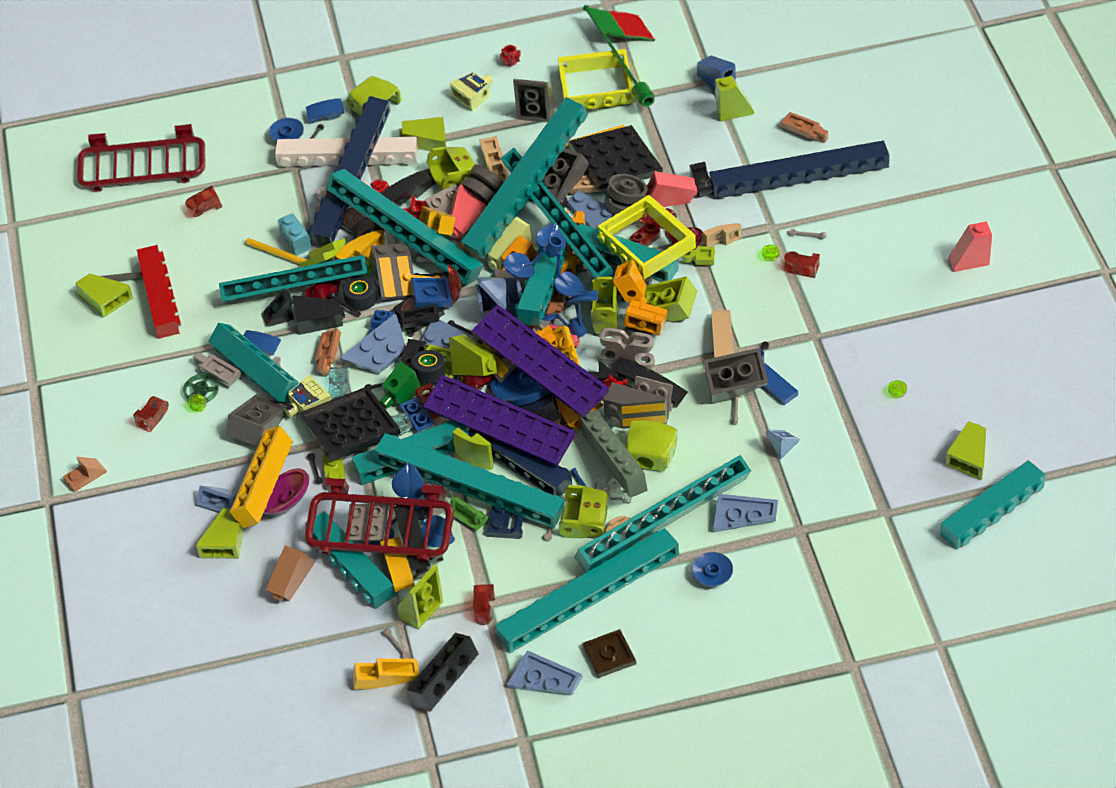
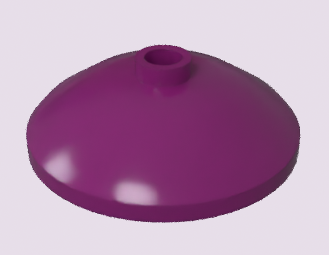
(287, 491)

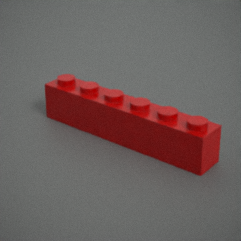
(157, 291)

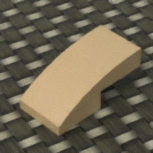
(727, 233)

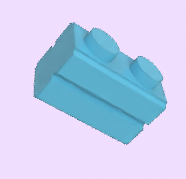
(294, 234)

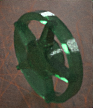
(201, 387)

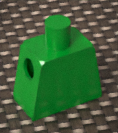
(399, 386)

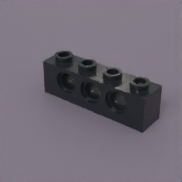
(442, 672)

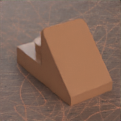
(88, 471)

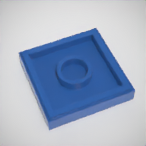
(431, 291)

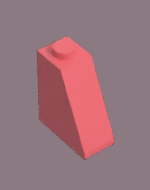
(671, 189)
(466, 210)
(973, 248)

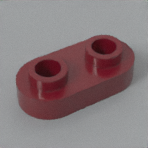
(646, 235)

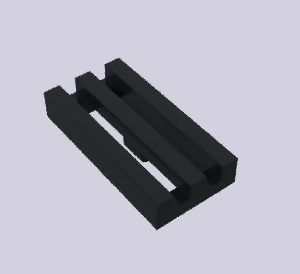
(422, 316)

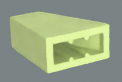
(516, 228)

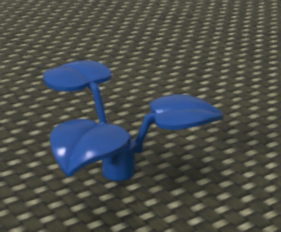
(552, 243)
(576, 323)
(409, 484)

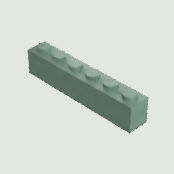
(613, 454)

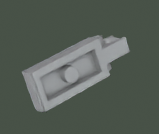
(217, 368)

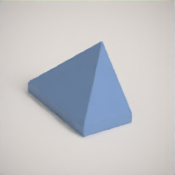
(495, 289)
(782, 441)
(215, 498)

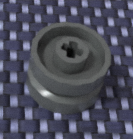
(482, 183)
(623, 192)

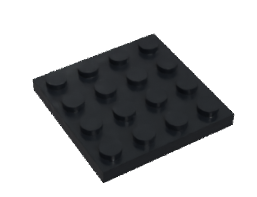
(615, 153)
(348, 423)

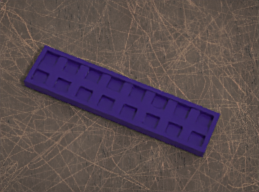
(540, 361)
(499, 420)

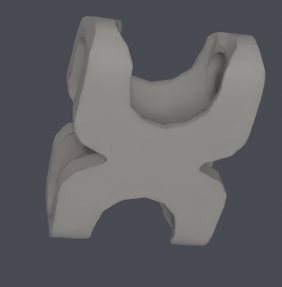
(626, 347)

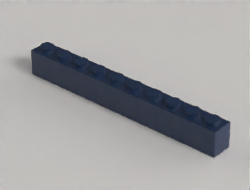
(355, 160)
(799, 169)

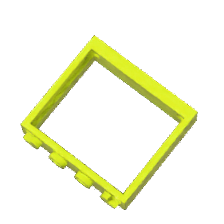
(591, 62)
(631, 214)

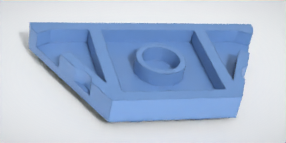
(378, 348)

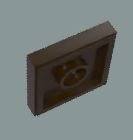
(609, 653)

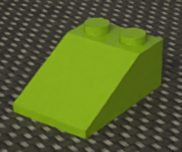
(673, 295)
(422, 599)

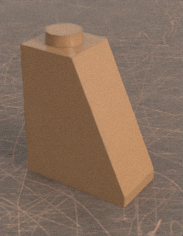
(289, 573)

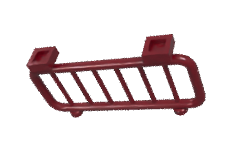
(99, 144)
(338, 491)

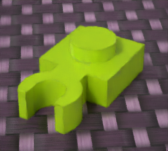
(702, 256)

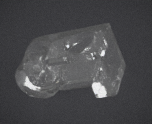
(613, 489)

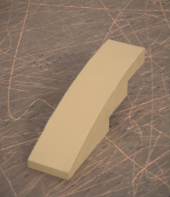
(492, 155)
(722, 333)

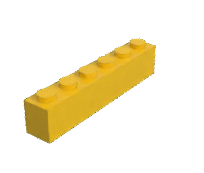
(261, 477)

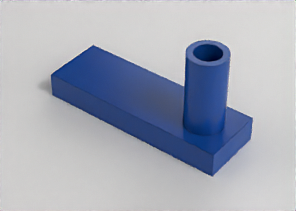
(777, 385)

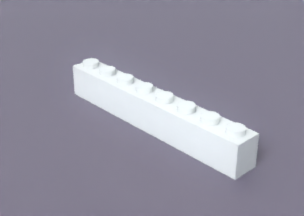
(328, 151)

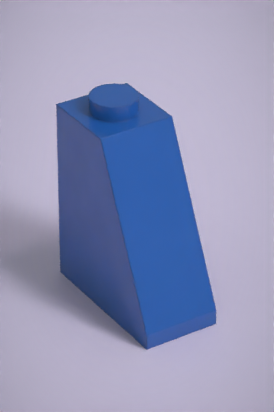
(715, 68)

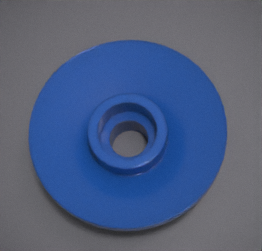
(286, 129)
(709, 563)

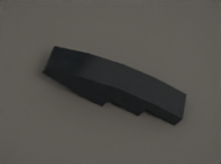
(410, 186)
(629, 370)

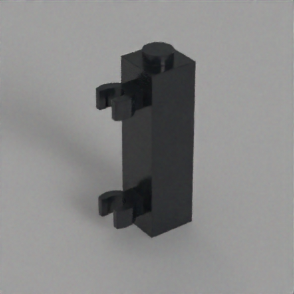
(415, 538)

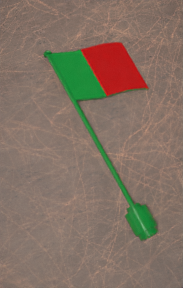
(629, 26)

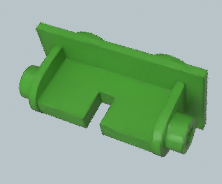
(468, 514)

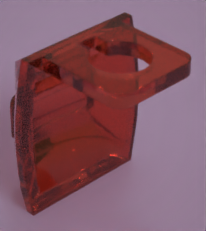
(454, 283)

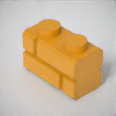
(645, 317)

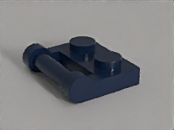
(499, 524)

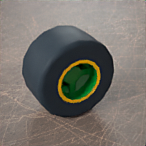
(360, 293)
(428, 366)

